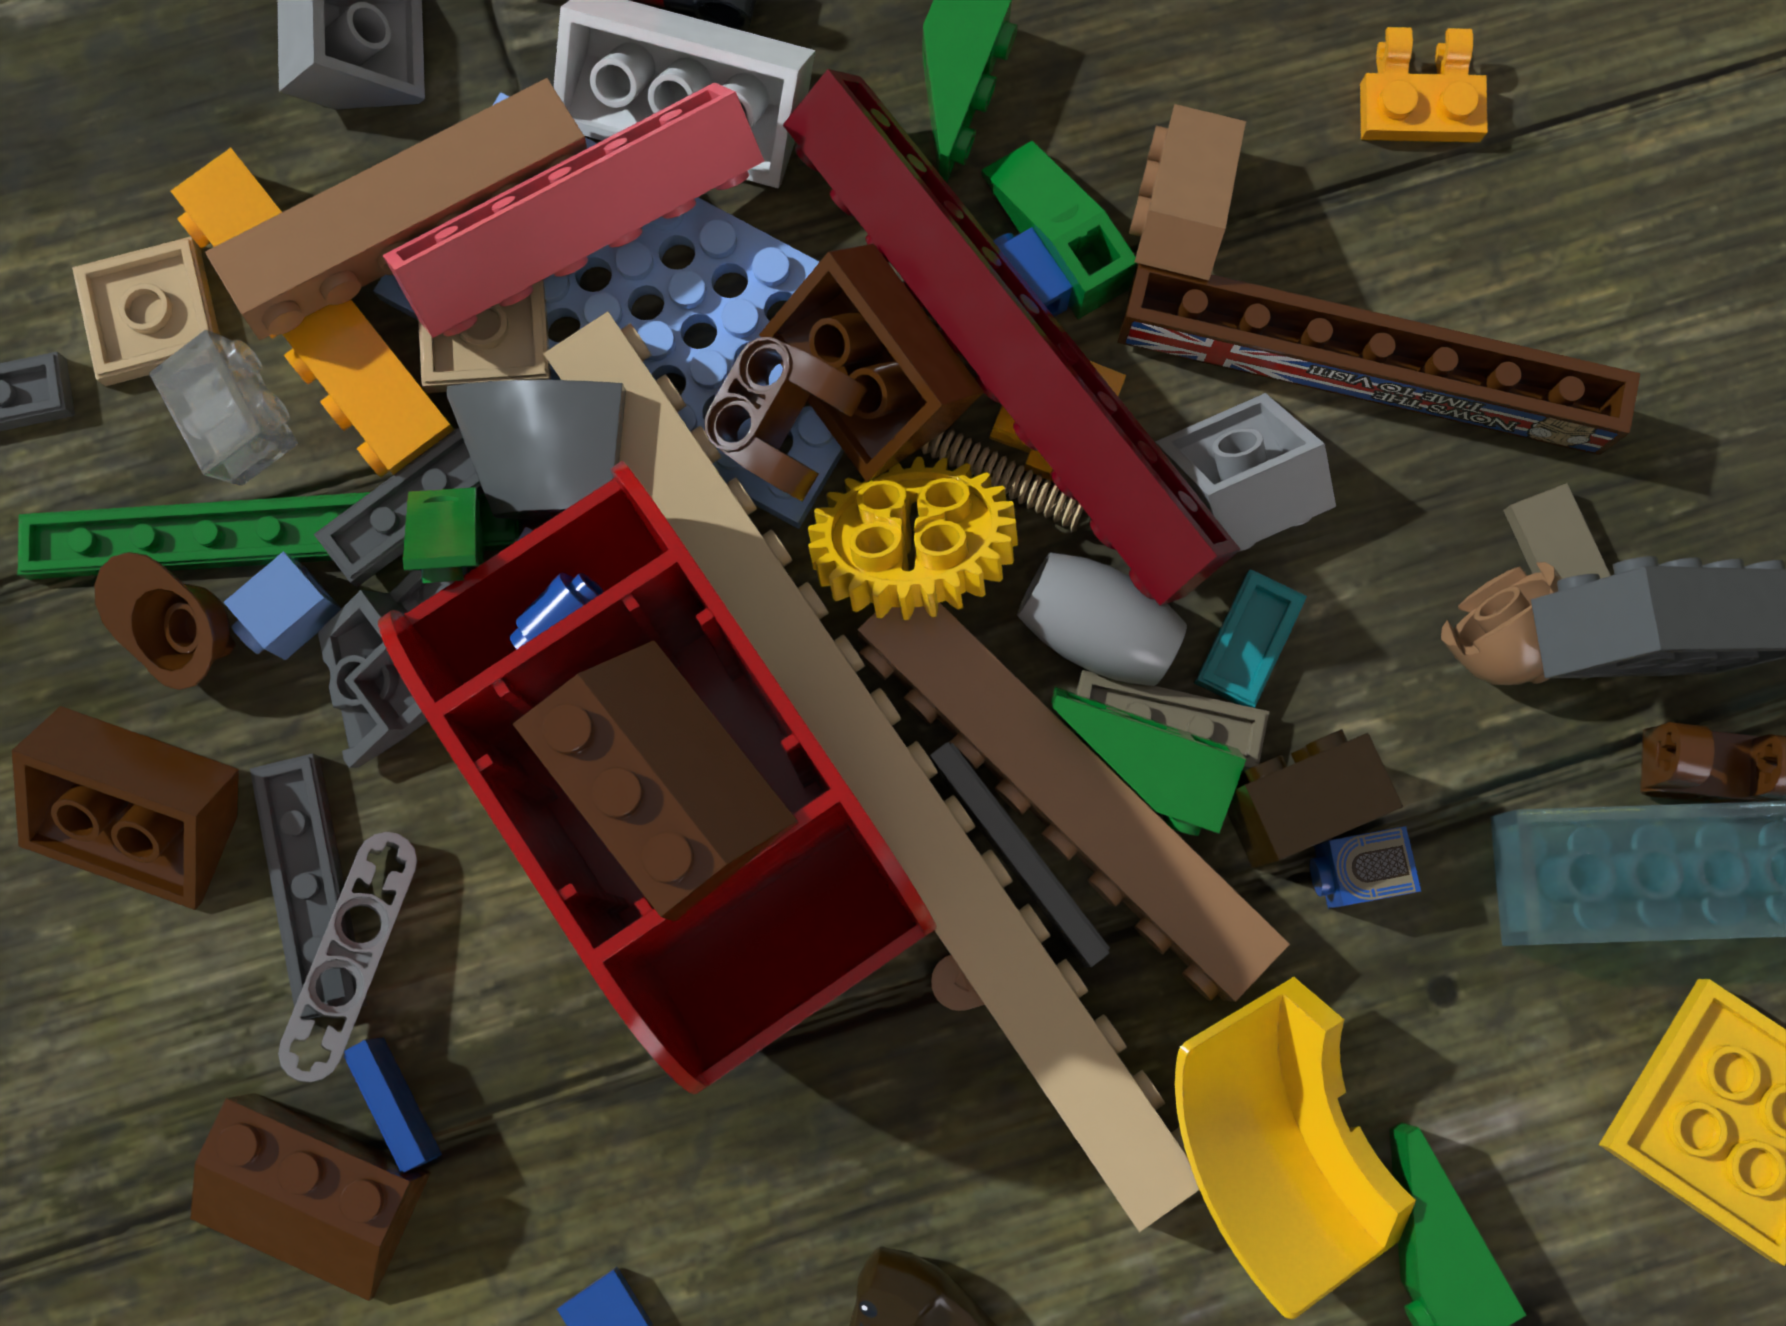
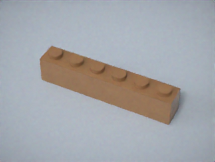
(339, 237)

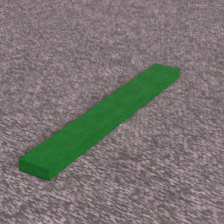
(198, 534)

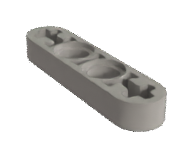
(354, 957)

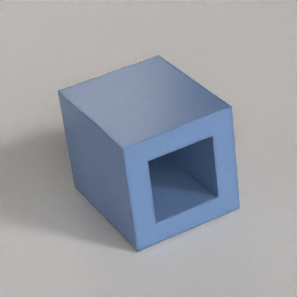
(281, 608)

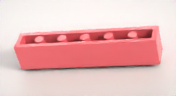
(575, 210)

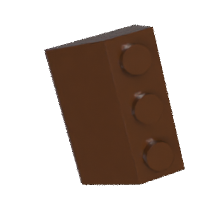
(874, 331)
(656, 777)
(123, 805)
(303, 1193)

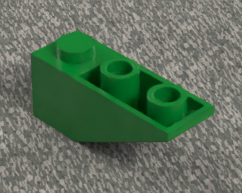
(958, 57)
(1067, 222)
(443, 534)

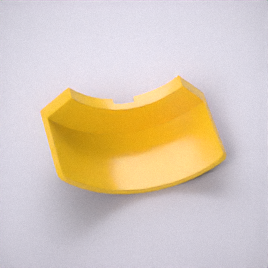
(1274, 1153)

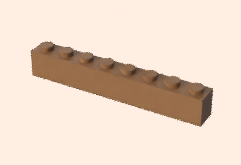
(1076, 798)

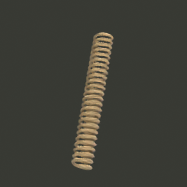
(1066, 513)

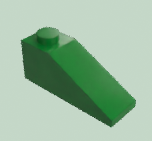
(1170, 768)
(1441, 1250)

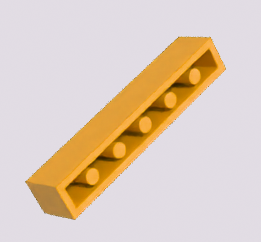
(334, 343)

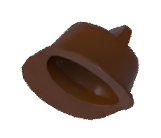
(162, 621)

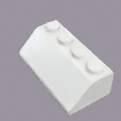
(634, 59)

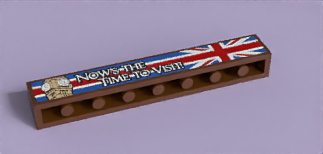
(1380, 359)

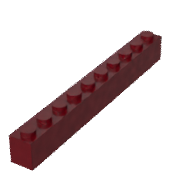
(1010, 340)

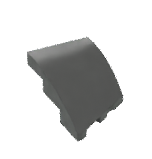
(539, 441)
(363, 676)

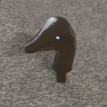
(910, 1291)

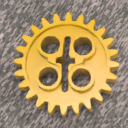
(958, 538)

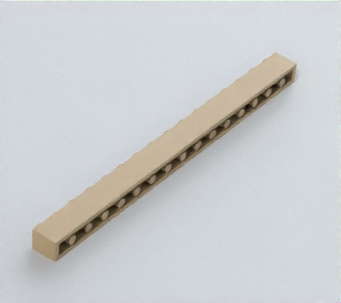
(964, 891)

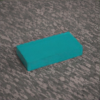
(1250, 639)

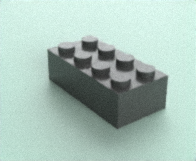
(1663, 619)

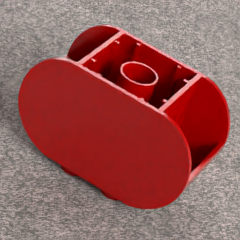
(773, 936)

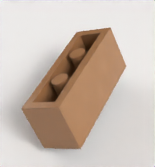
(1187, 191)

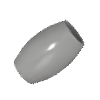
(1101, 620)

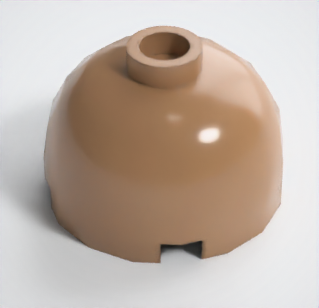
(1500, 632)

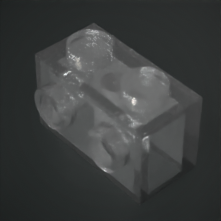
(224, 407)

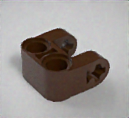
(774, 409)
(1712, 766)

